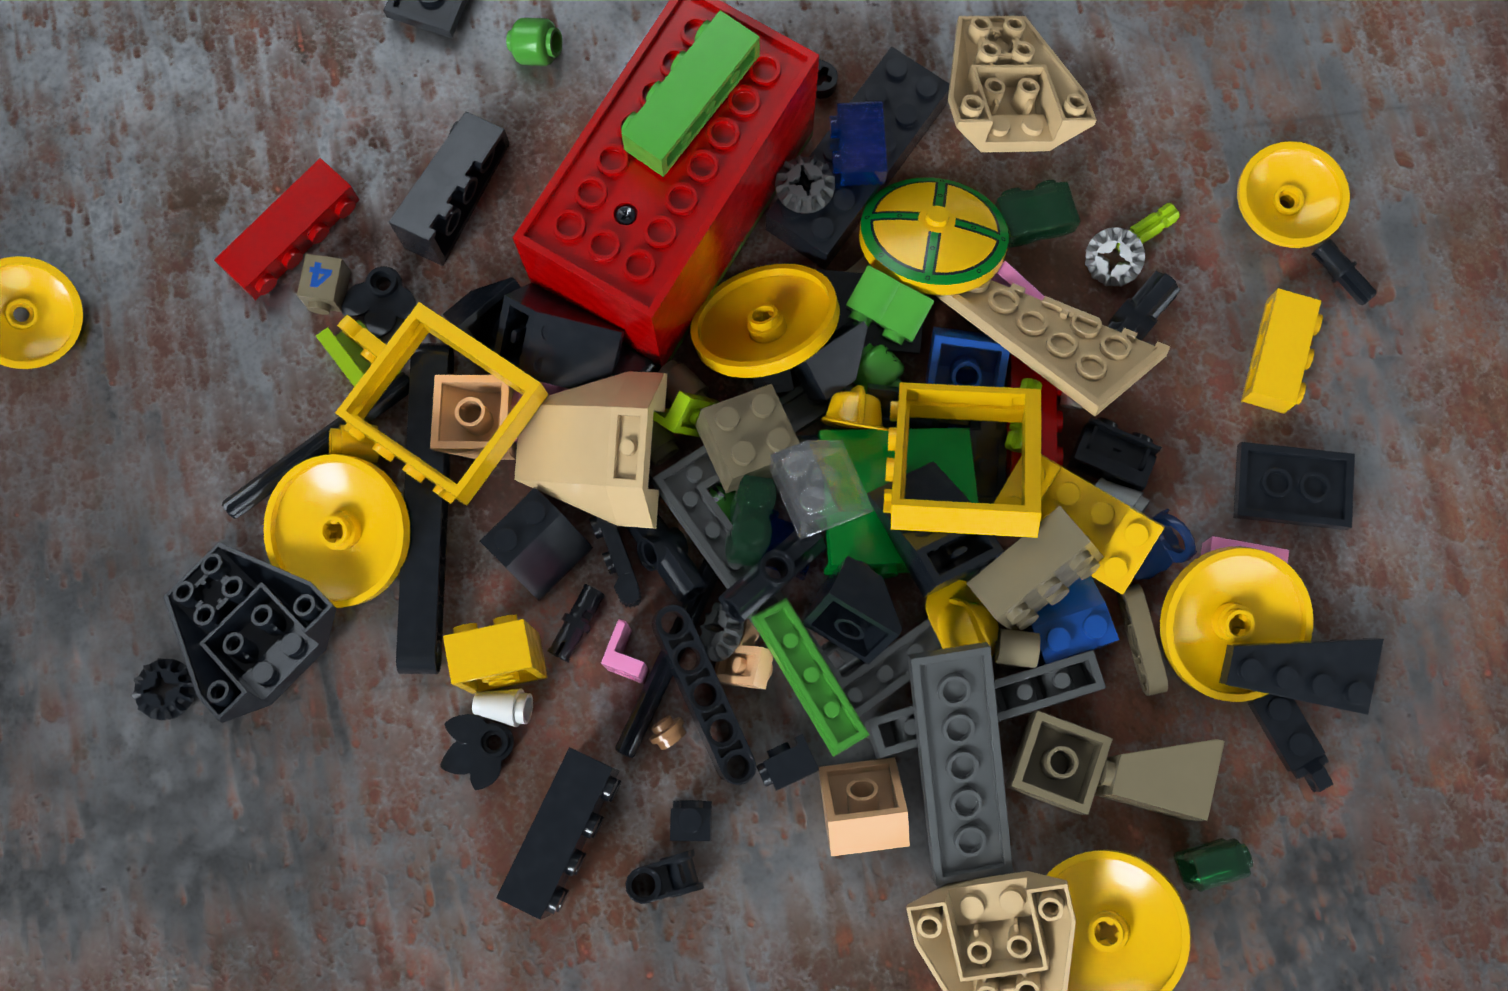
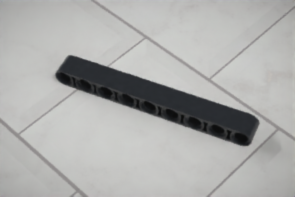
(425, 565)

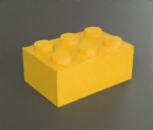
(494, 655)

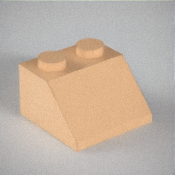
(468, 413)
(864, 806)

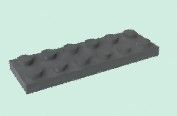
(960, 762)

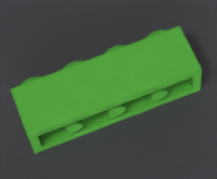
(690, 92)

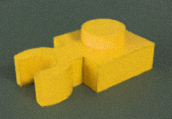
(370, 344)

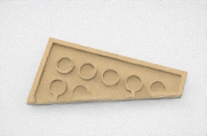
(1060, 342)

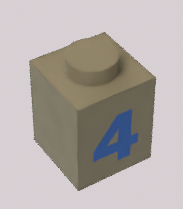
(323, 283)

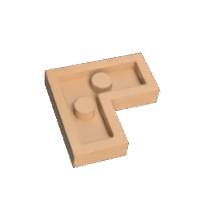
(748, 665)

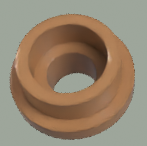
(667, 732)

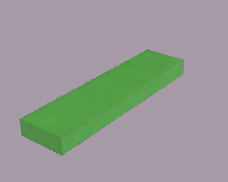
(810, 677)

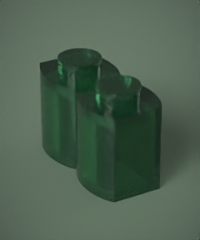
(1038, 213)
(750, 520)
(1213, 864)

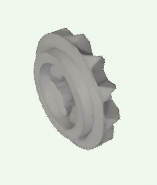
(1130, 249)

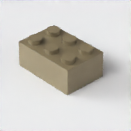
(1036, 571)

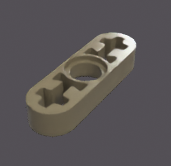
(1142, 640)

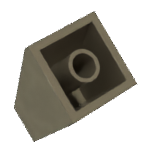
(1165, 780)

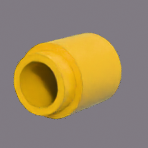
(344, 443)

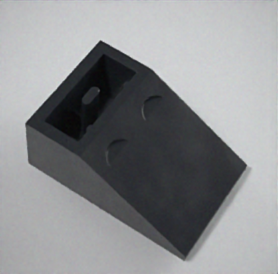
(556, 338)
(935, 557)

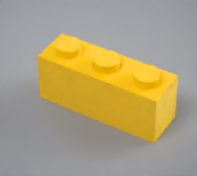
(1282, 351)

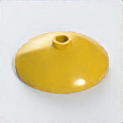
(1303, 178)
(52, 310)

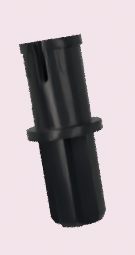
(1344, 272)

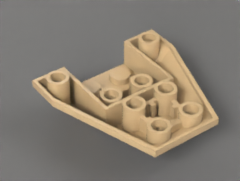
(1013, 88)
(596, 447)
(997, 933)

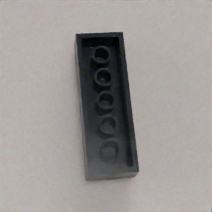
(910, 106)

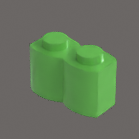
(889, 305)

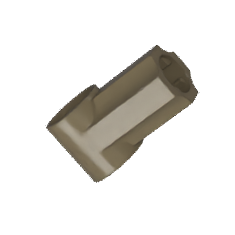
(1016, 649)

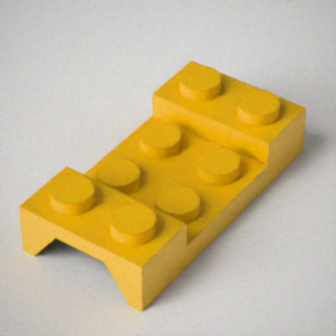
(1110, 524)

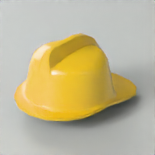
(854, 411)
(960, 617)

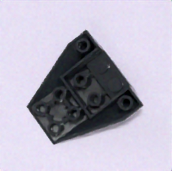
(246, 629)

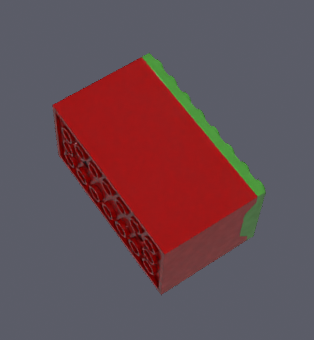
(655, 245)

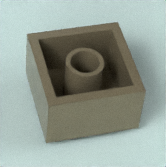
(744, 434)
(1059, 763)

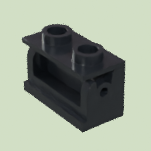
(1114, 454)

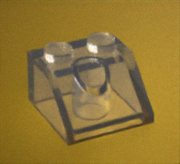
(818, 485)

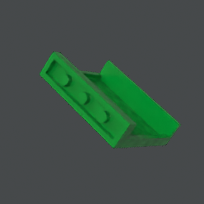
(865, 536)

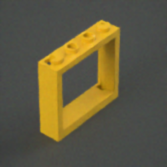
(388, 365)
(965, 403)

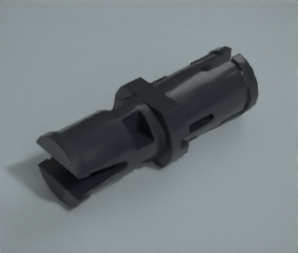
(576, 623)

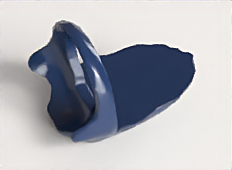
(1167, 548)

